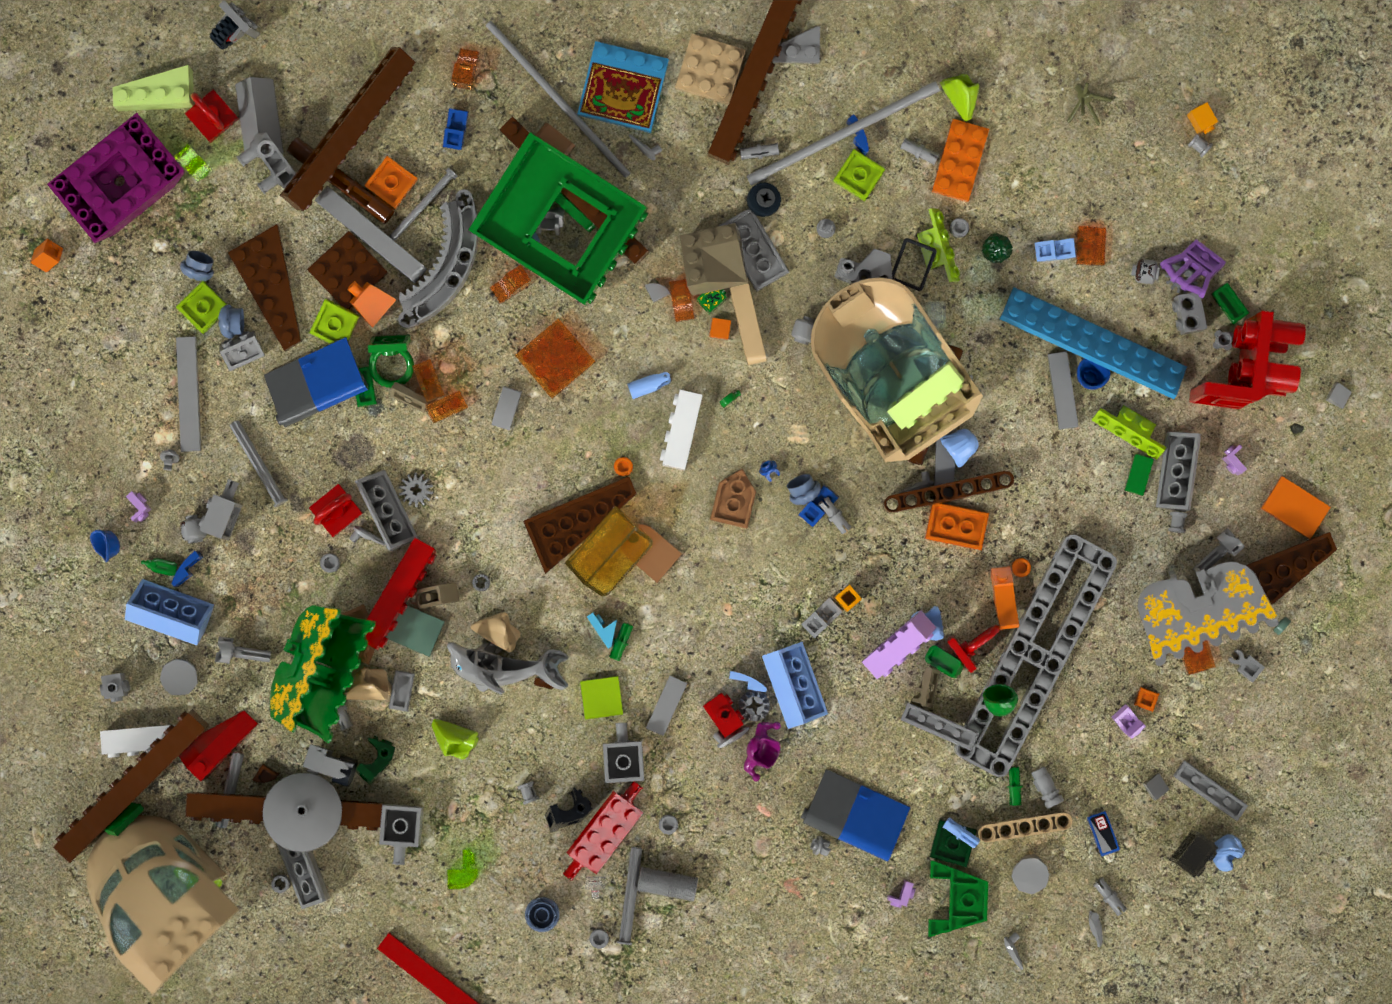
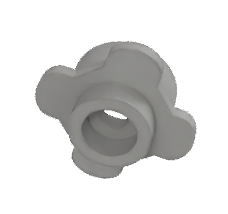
(1227, 336)

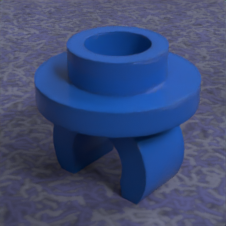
(767, 468)

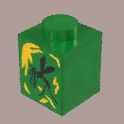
(712, 300)

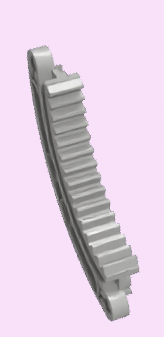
(436, 291)

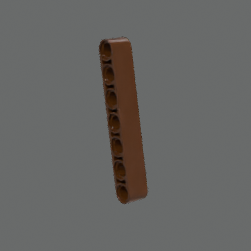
(958, 493)

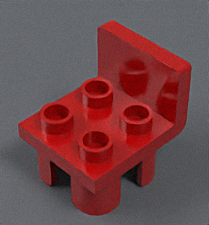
(1254, 375)

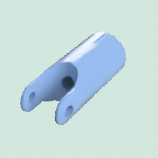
(648, 384)

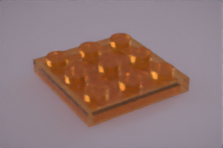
(555, 358)

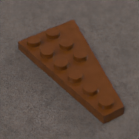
(267, 278)
(568, 525)
(1286, 568)

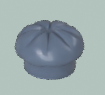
(197, 266)
(231, 321)
(803, 489)
(542, 914)

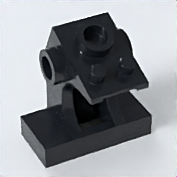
(559, 818)

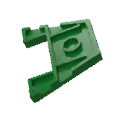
(966, 900)

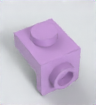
(1233, 463)
(138, 501)
(1128, 722)
(906, 893)

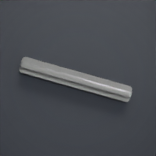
(232, 780)

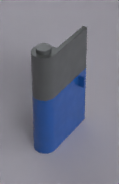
(315, 382)
(856, 815)

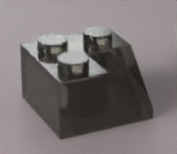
(1194, 854)

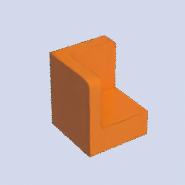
(46, 255)

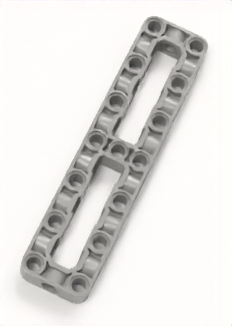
(1062, 647)

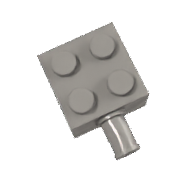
(221, 513)
(623, 758)
(401, 828)

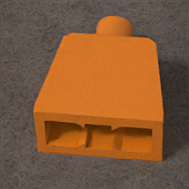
(370, 302)

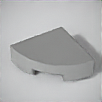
(657, 291)

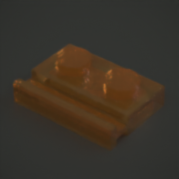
(1091, 246)
(1198, 662)

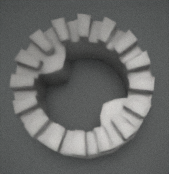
(475, 581)
(283, 878)

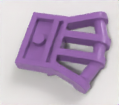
(1200, 259)

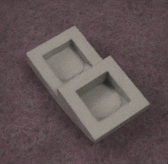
(506, 408)
(822, 617)

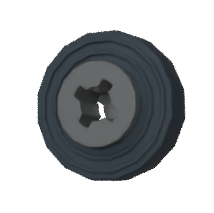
(757, 202)

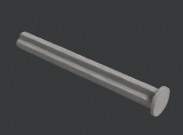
(258, 464)
(630, 896)

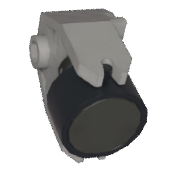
(321, 761)

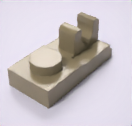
(405, 395)
(929, 686)

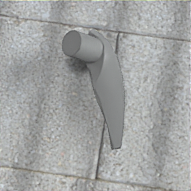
(650, 153)
(924, 484)
(359, 531)
(730, 738)
(1096, 927)
(1009, 944)

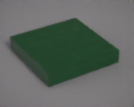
(948, 848)

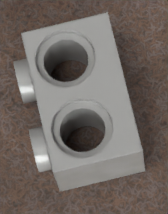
(1195, 313)

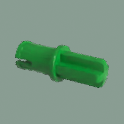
(621, 641)
(1014, 786)

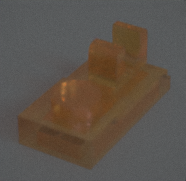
(446, 407)

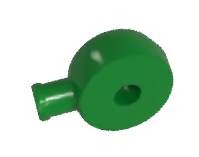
(729, 398)

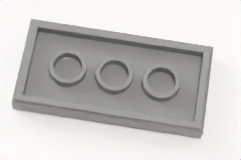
(760, 256)

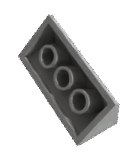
(258, 110)
(1178, 471)
(386, 510)
(305, 877)

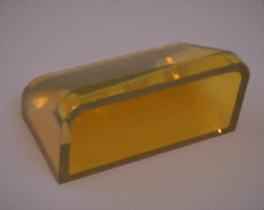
(609, 552)

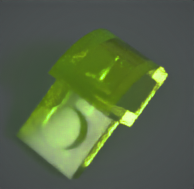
(193, 163)
(463, 877)

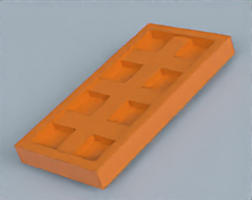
(960, 160)

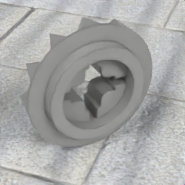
(746, 700)

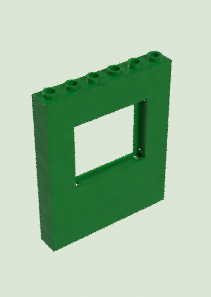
(524, 200)

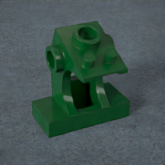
(371, 771)

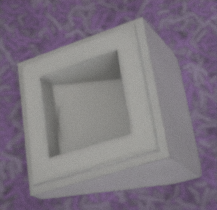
(1338, 395)
(1156, 787)

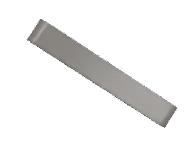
(370, 234)

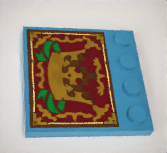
(623, 87)

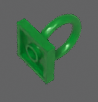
(389, 346)

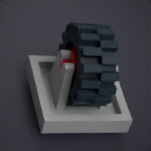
(232, 26)

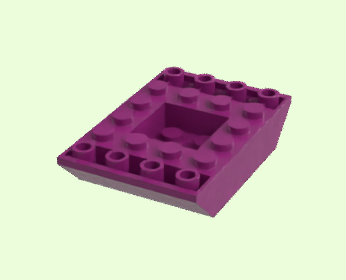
(90, 187)

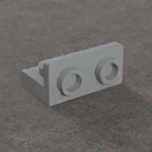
(241, 350)

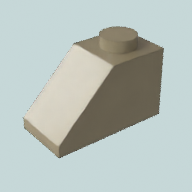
(437, 595)

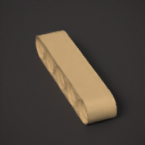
(748, 324)
(1033, 828)

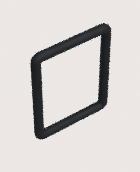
(928, 267)

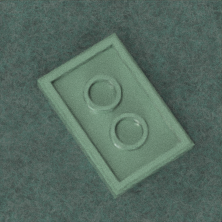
(417, 631)

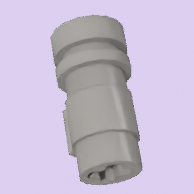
(1045, 784)

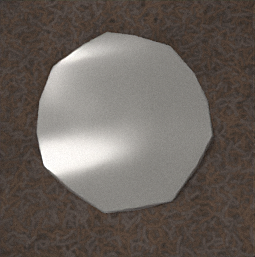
(179, 677)
(1030, 874)

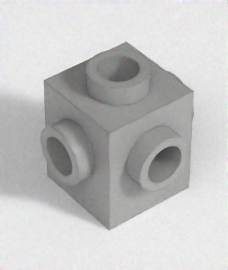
(119, 682)

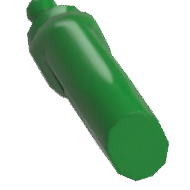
(161, 566)

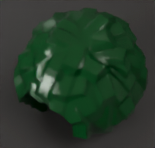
(997, 248)

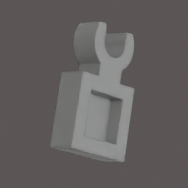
(1247, 666)

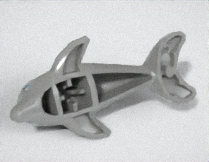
(491, 670)

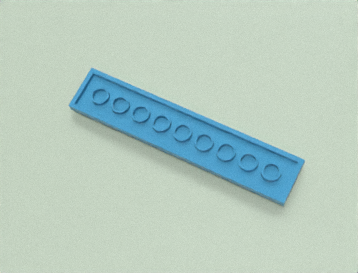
(1093, 343)

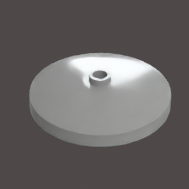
(313, 827)

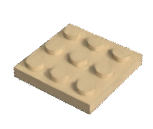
(710, 69)

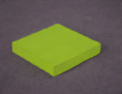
(859, 175)
(201, 307)
(334, 322)
(601, 697)

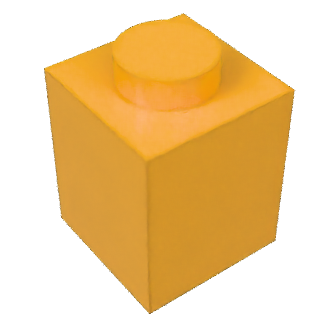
(1202, 119)
(847, 598)

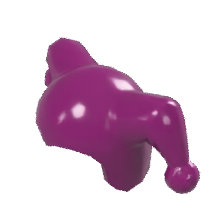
(762, 749)

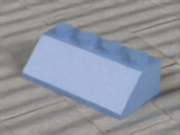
(168, 612)
(795, 685)

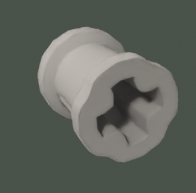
(1200, 145)
(1177, 522)
(528, 792)

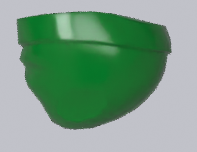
(1000, 699)

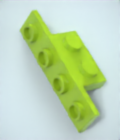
(938, 238)
(1131, 428)

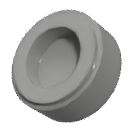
(959, 228)
(330, 563)
(668, 824)
(599, 938)

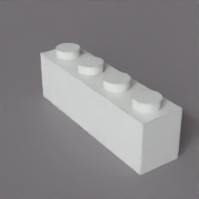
(682, 429)
(130, 740)

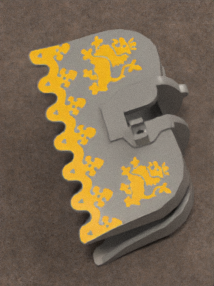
(1180, 620)

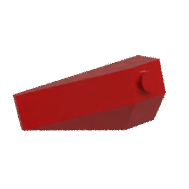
(216, 745)

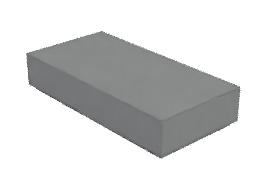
(401, 691)

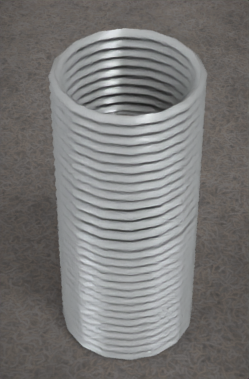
(667, 884)

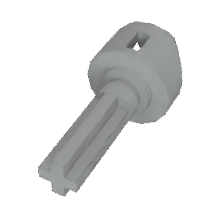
(1228, 543)
(228, 651)

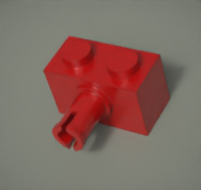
(723, 714)

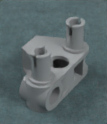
(279, 167)
(875, 265)

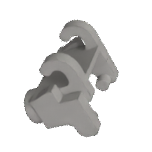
(552, 221)

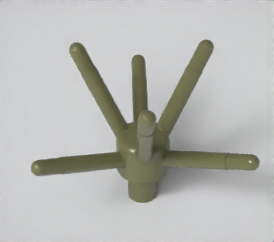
(1086, 97)

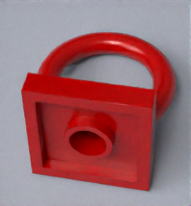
(211, 115)
(335, 510)
(966, 650)

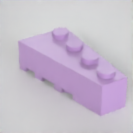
(899, 645)

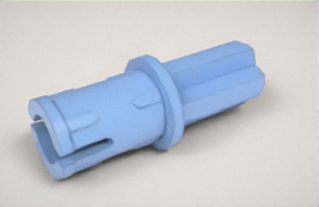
(961, 832)

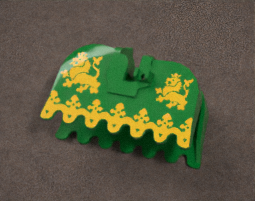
(309, 692)

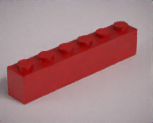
(398, 590)

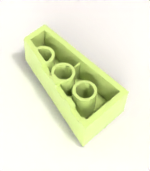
(158, 91)
(925, 395)

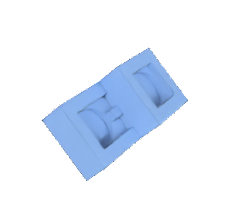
(1055, 250)
(752, 683)

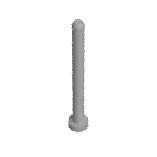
(423, 204)

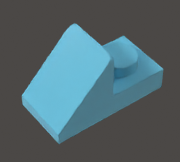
(606, 633)

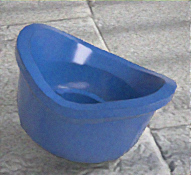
(1092, 375)
(105, 544)

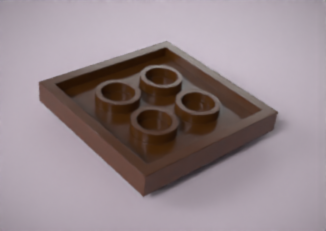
(344, 264)

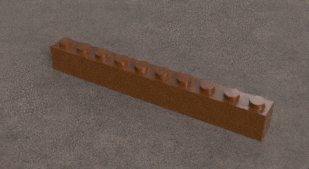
(753, 80)
(348, 128)
(635, 251)
(135, 781)
(250, 807)

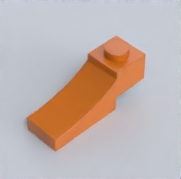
(1004, 597)

